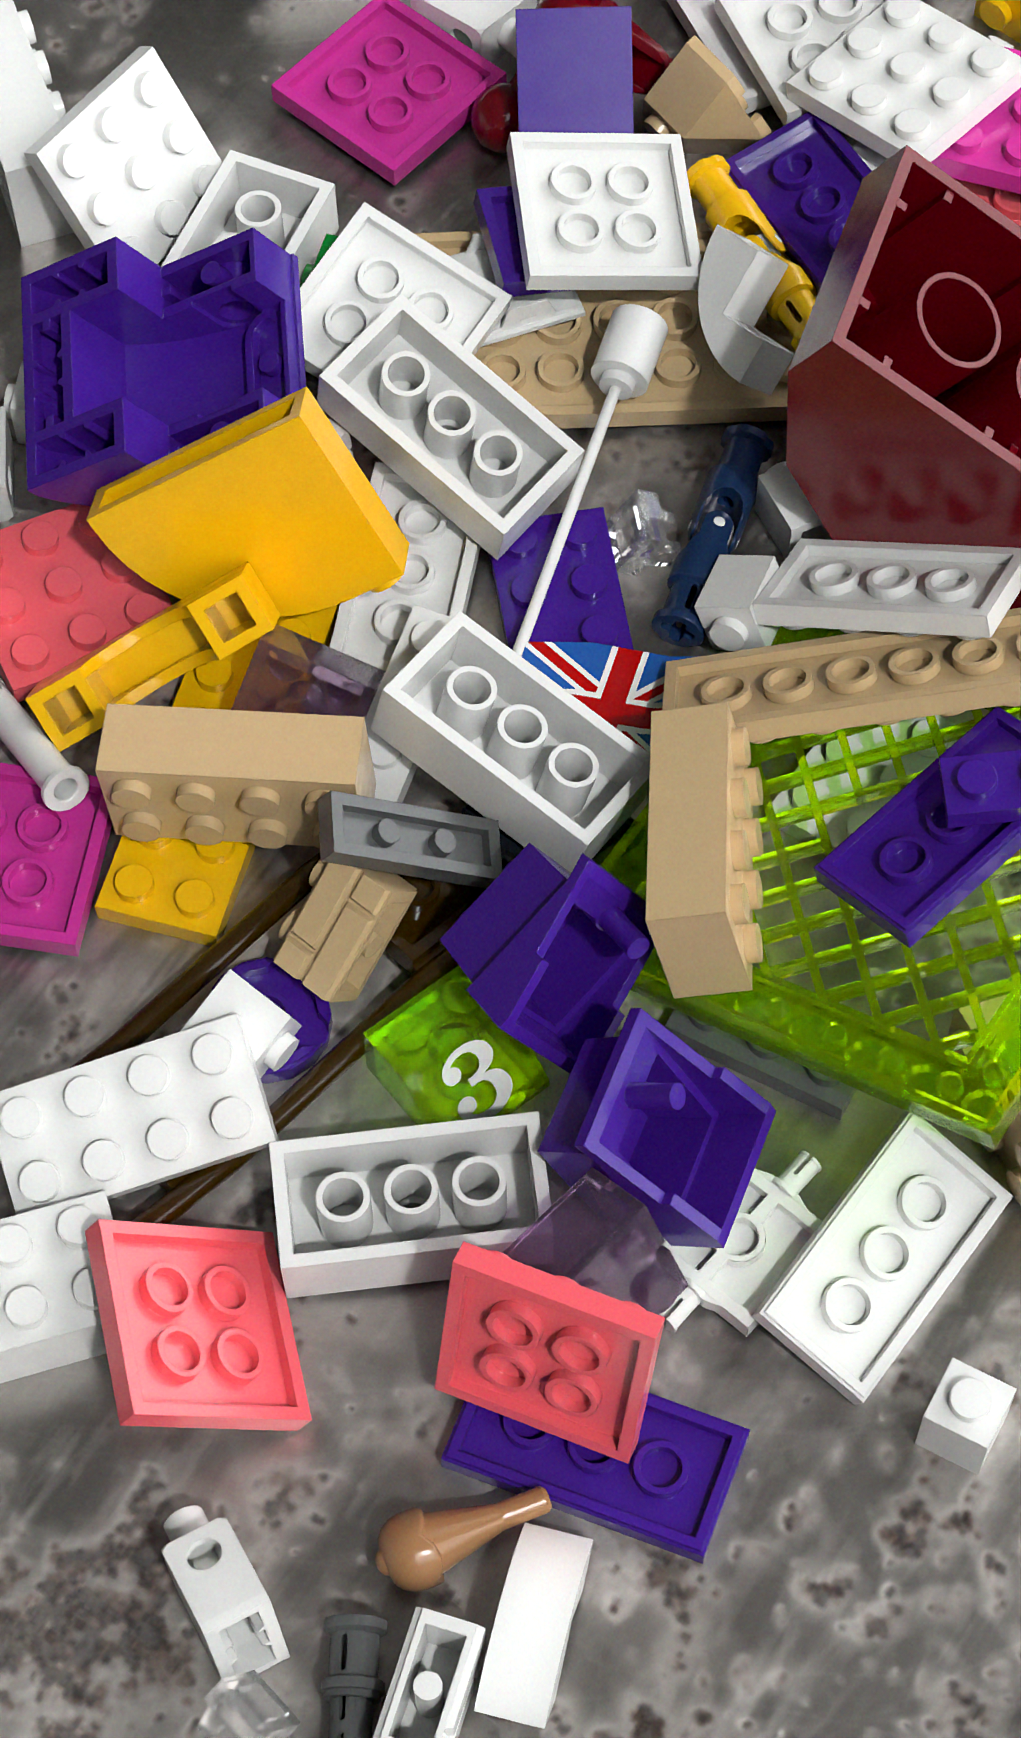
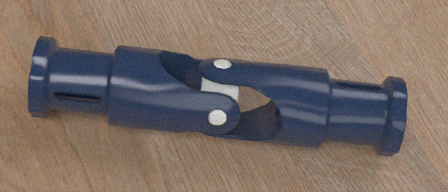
(727, 500)

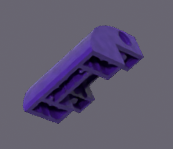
(151, 356)

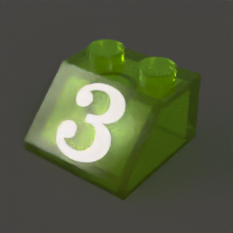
(450, 1058)

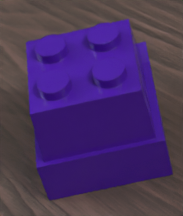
(552, 952)
(660, 1129)

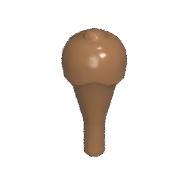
(424, 1546)

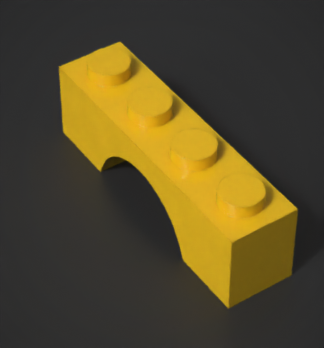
(141, 660)

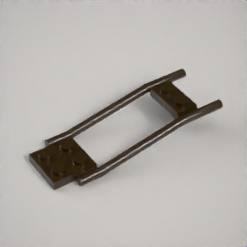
(413, 945)

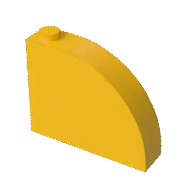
(260, 493)

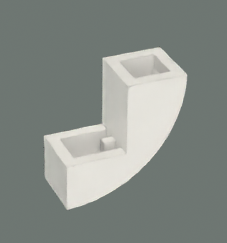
(732, 294)
(533, 1625)

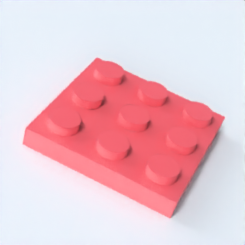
(63, 596)
(196, 1327)
(547, 1351)

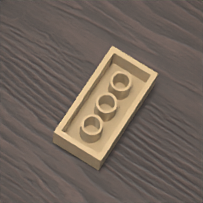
(227, 772)
(703, 851)

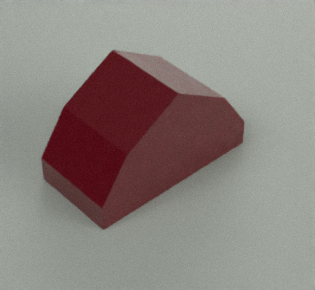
(913, 368)

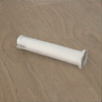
(60, 783)

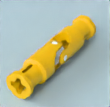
(739, 213)

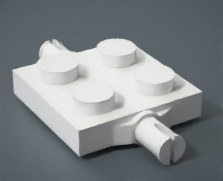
(760, 1247)

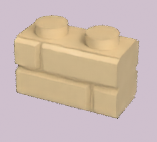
(342, 928)

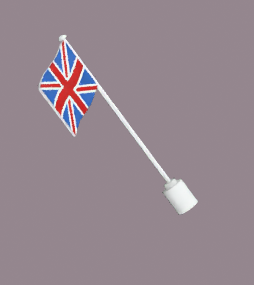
(608, 679)

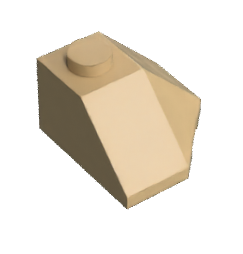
(702, 104)

